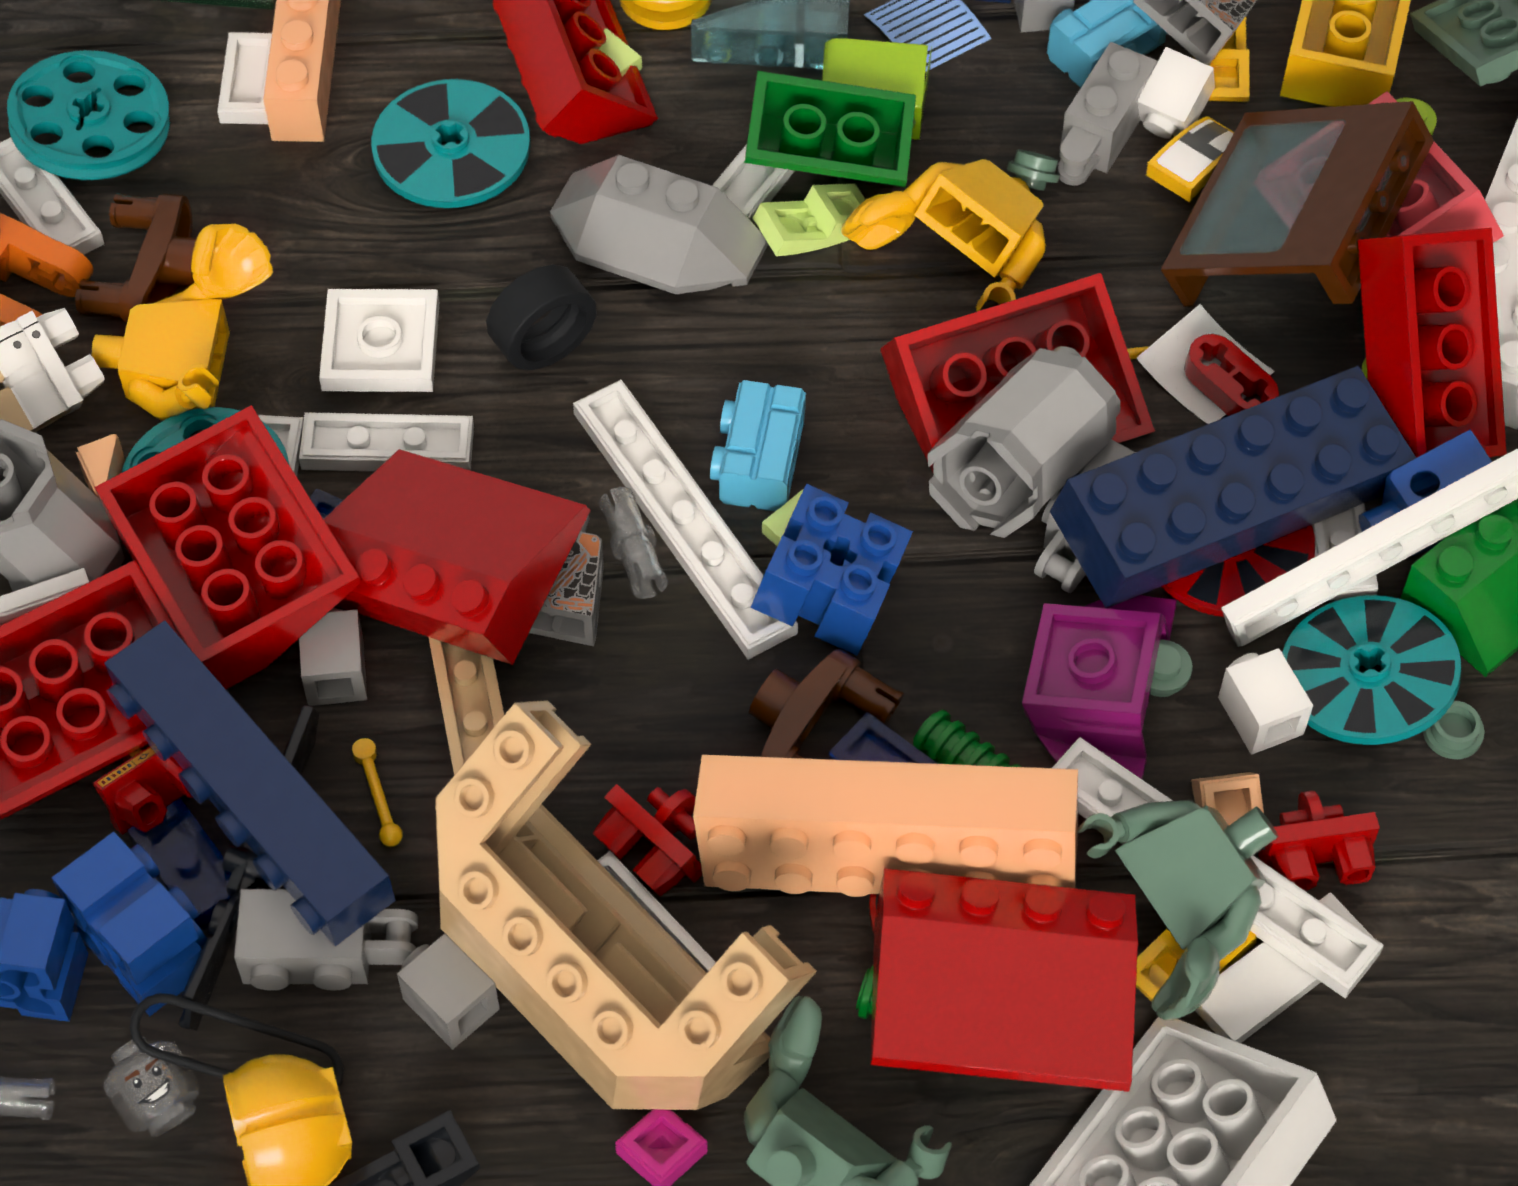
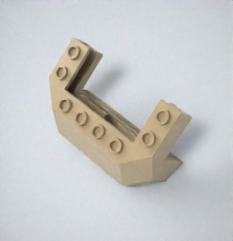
(581, 949)

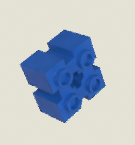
(831, 569)
(132, 918)
(39, 955)

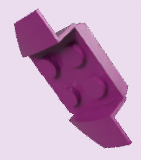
(1096, 676)

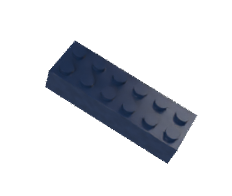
(1229, 486)

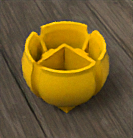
(288, 1121)

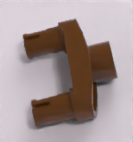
(162, 260)
(796, 707)

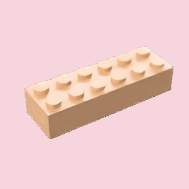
(844, 821)

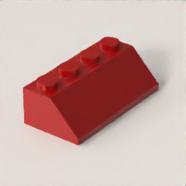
(566, 76)
(1434, 336)

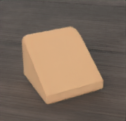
(101, 460)
(1229, 794)

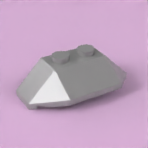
(656, 227)

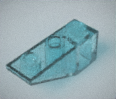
(770, 32)

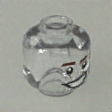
(150, 1091)

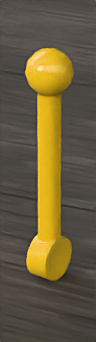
(365, 753)

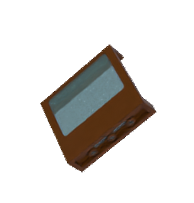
(1301, 195)

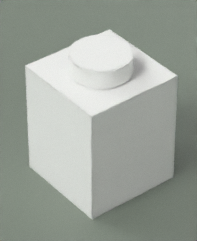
(1175, 94)
(1264, 700)

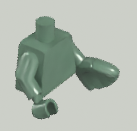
(1197, 881)
(805, 1140)

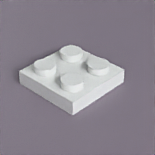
(379, 340)

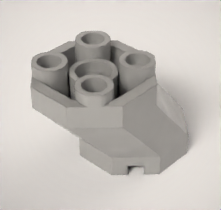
(1023, 441)
(48, 516)

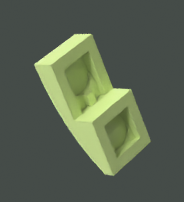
(810, 223)

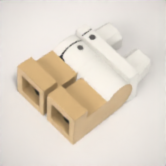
(34, 377)

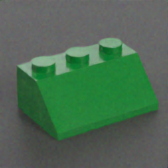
(830, 129)
(1474, 587)

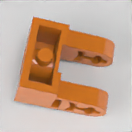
(37, 260)

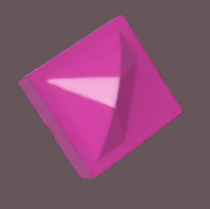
(661, 1147)

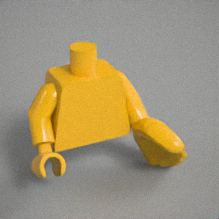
(971, 208)
(179, 344)

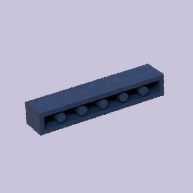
(249, 783)

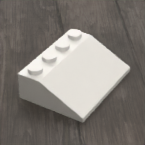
(1196, 1117)

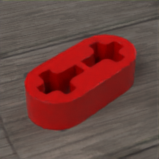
(1231, 379)

